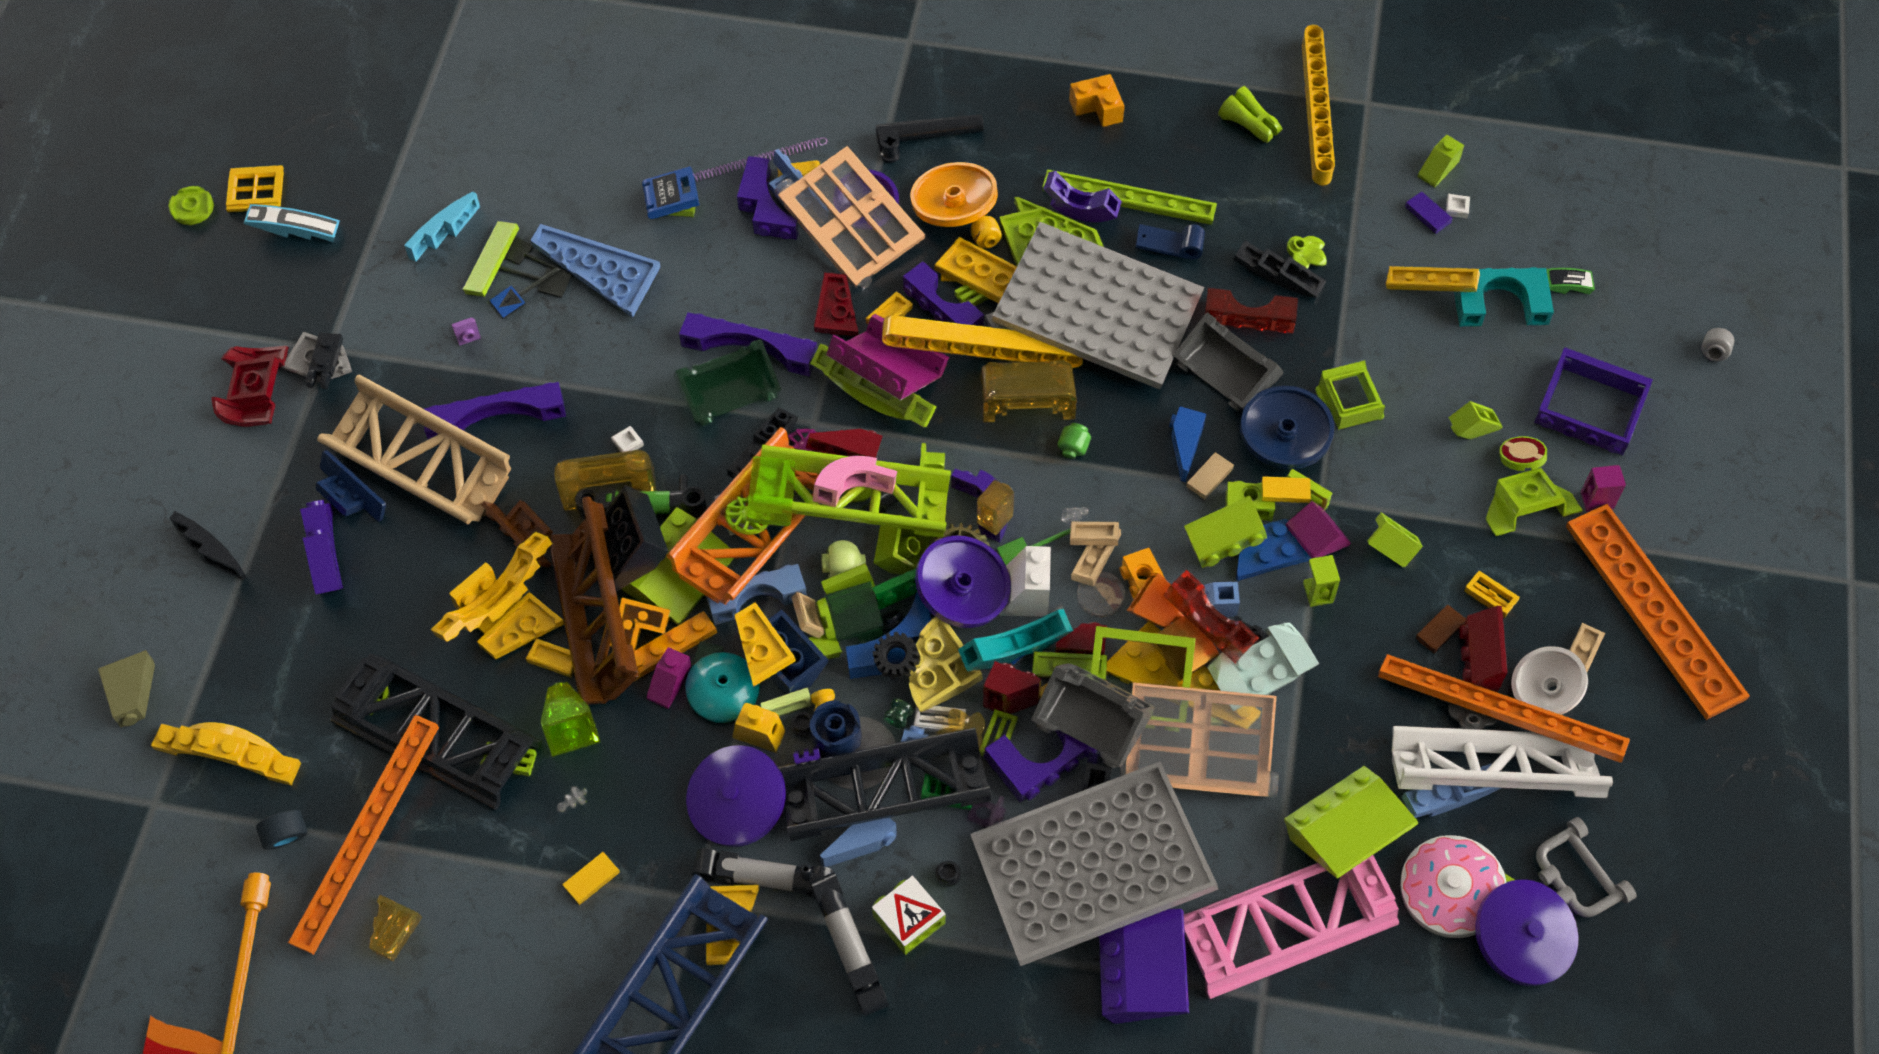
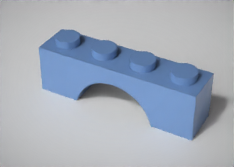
(778, 583)

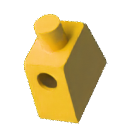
(756, 727)

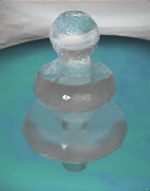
(1073, 515)
(570, 801)

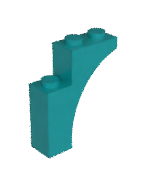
(1009, 645)

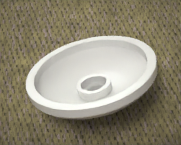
(1550, 668)

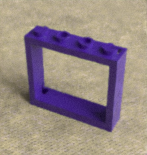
(1605, 374)

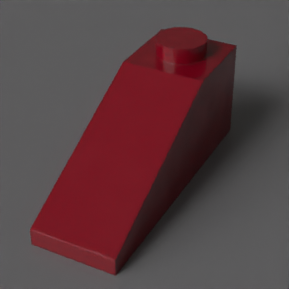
(845, 442)

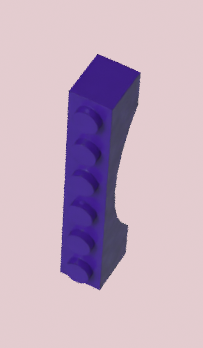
(706, 333)
(540, 401)

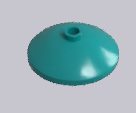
(715, 700)

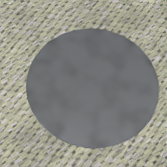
(873, 735)

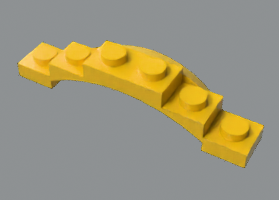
(501, 595)
(228, 745)

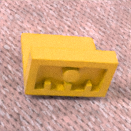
(473, 588)

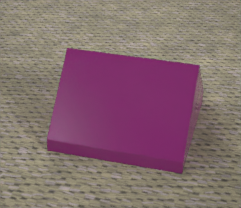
(1316, 531)

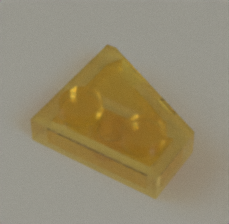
(392, 928)

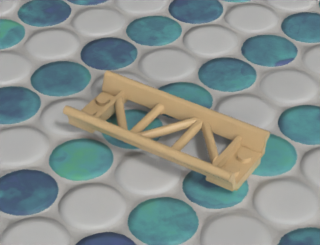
(482, 484)

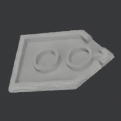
(301, 355)

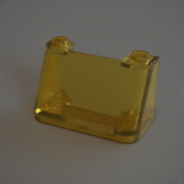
(1028, 386)
(604, 469)

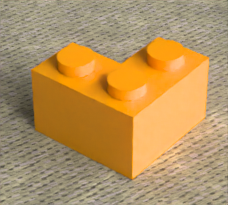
(1100, 96)
(641, 615)

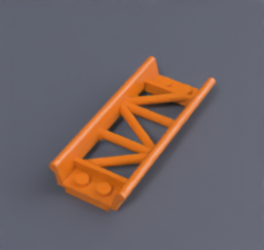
(698, 565)

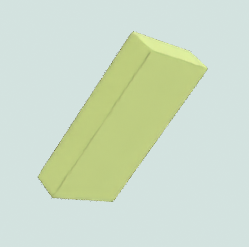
(789, 702)

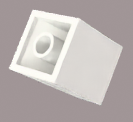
(1029, 583)

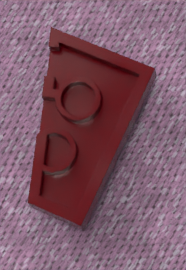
(835, 307)

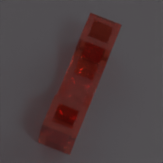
(1275, 316)
(1191, 600)

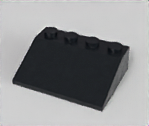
(632, 537)

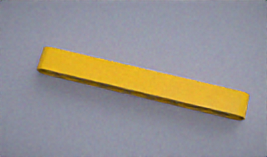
(1318, 105)
(970, 341)

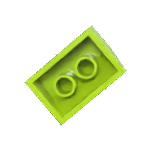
(1226, 532)

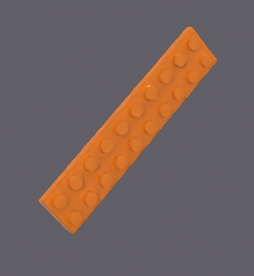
(1657, 612)

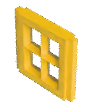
(254, 173)

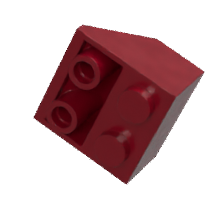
(1010, 689)

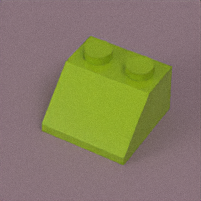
(899, 549)

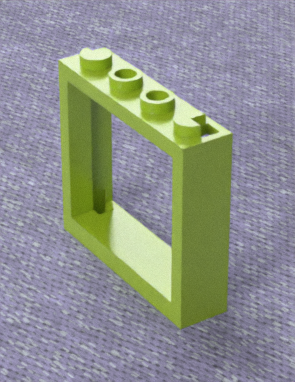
(1145, 637)

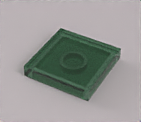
(854, 611)

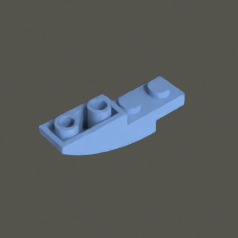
(1443, 798)

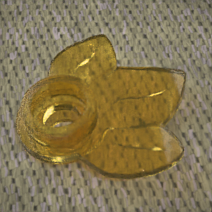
(960, 720)

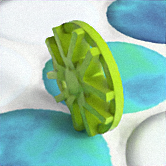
(740, 514)

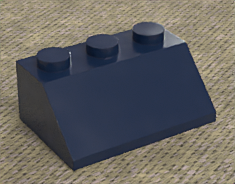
(808, 658)

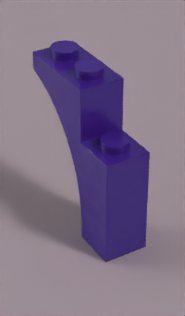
(754, 197)
(320, 546)

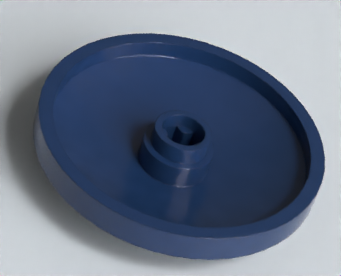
(1287, 427)

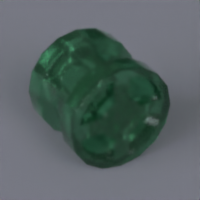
(898, 713)

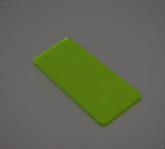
(771, 491)

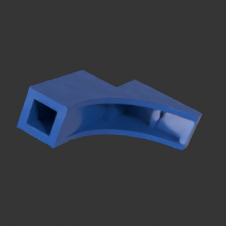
(861, 656)

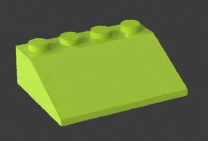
(662, 585)
(1349, 822)

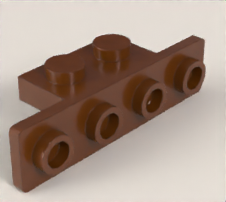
(519, 524)

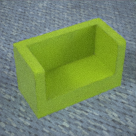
(1325, 581)

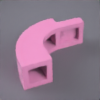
(850, 473)

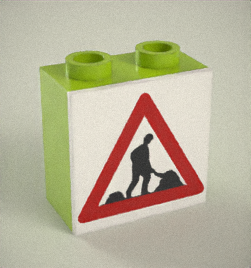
(908, 914)

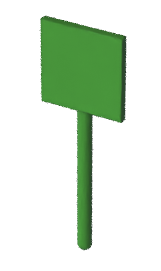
(1014, 547)

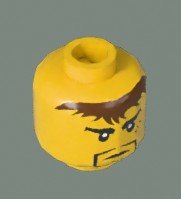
(985, 232)

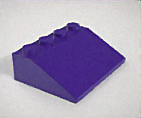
(1145, 969)

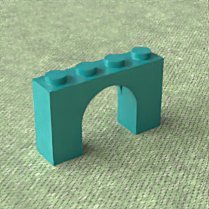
(1527, 284)

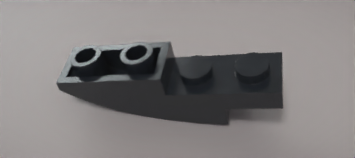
(778, 419)

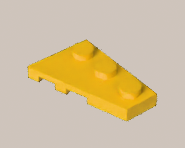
(519, 626)
(761, 644)
(744, 896)

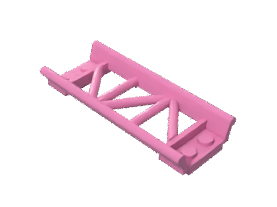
(1216, 959)

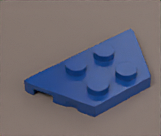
(1273, 553)

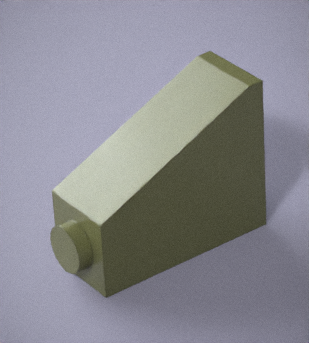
(128, 687)

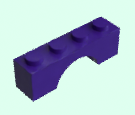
(922, 286)

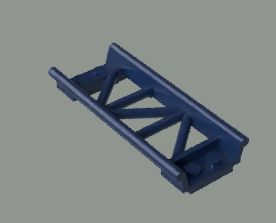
(712, 908)

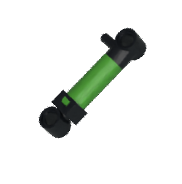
(662, 501)

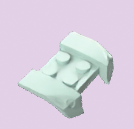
(1266, 664)

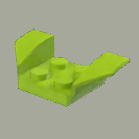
(1524, 495)

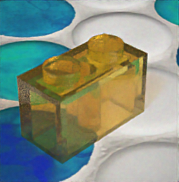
(995, 507)

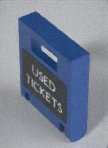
(665, 193)

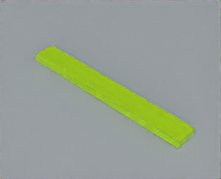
(1146, 199)

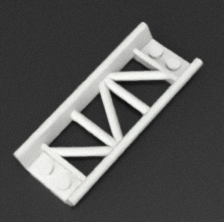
(1414, 747)

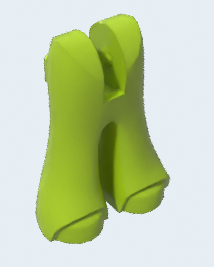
(1249, 113)

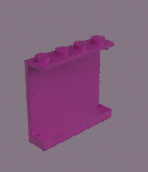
(888, 367)

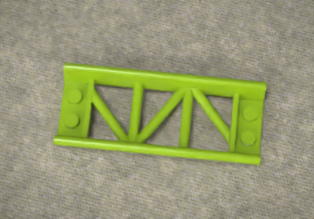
(931, 503)

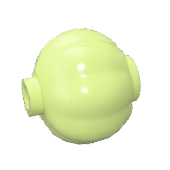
(841, 557)

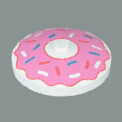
(1447, 883)

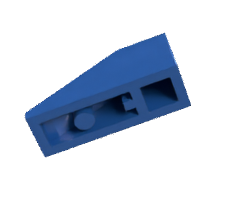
(1185, 437)

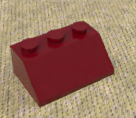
(1484, 649)

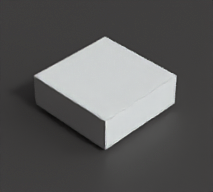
(1457, 205)
(627, 440)

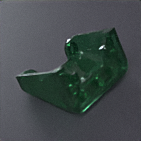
(728, 383)

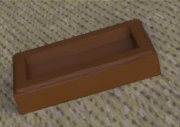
(1440, 629)

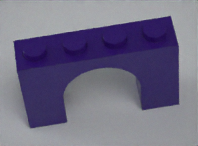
(1027, 777)

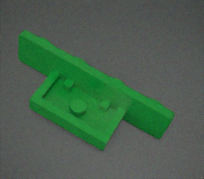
(895, 589)

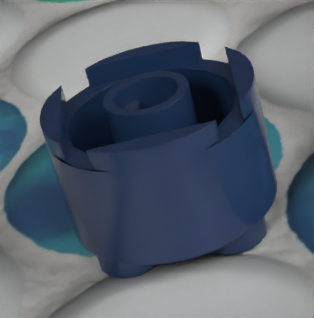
(835, 728)

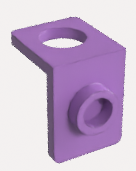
(466, 331)

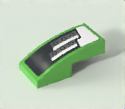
(1567, 279)

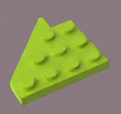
(1021, 226)

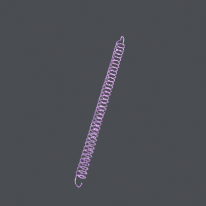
(769, 155)

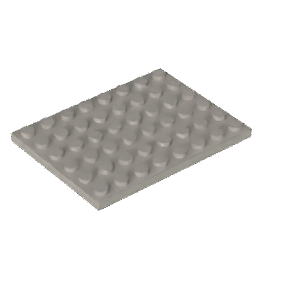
(1098, 305)
(1092, 863)

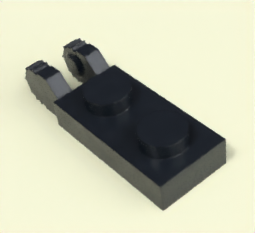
(324, 359)

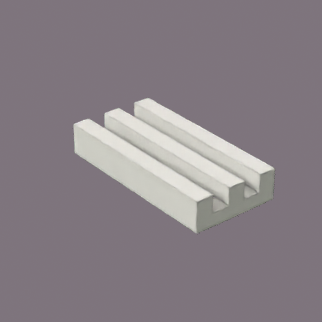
(930, 727)

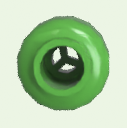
(1074, 440)

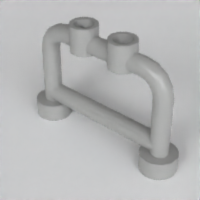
(1576, 830)

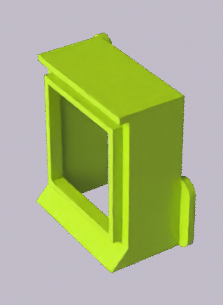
(1355, 415)

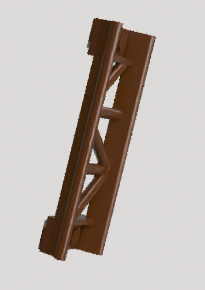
(609, 675)

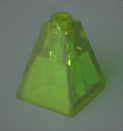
(567, 720)

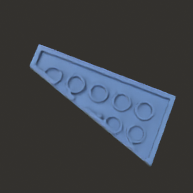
(608, 270)

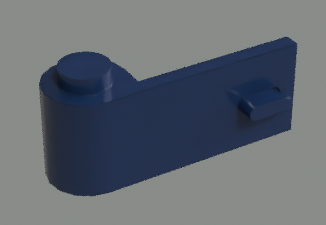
(1184, 245)

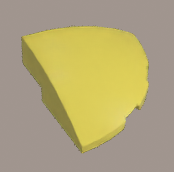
(940, 667)

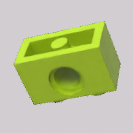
(1238, 490)

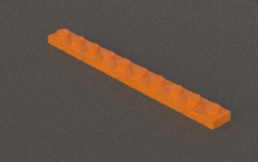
(1504, 708)
(363, 835)

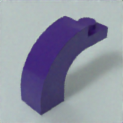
(1081, 205)
(975, 486)

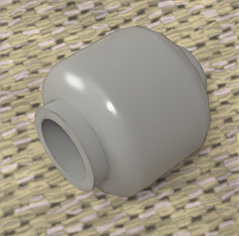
(1717, 344)

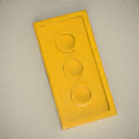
(976, 269)

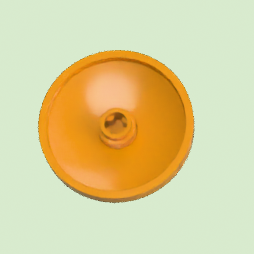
(954, 194)

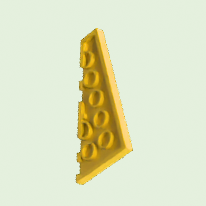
(1144, 664)

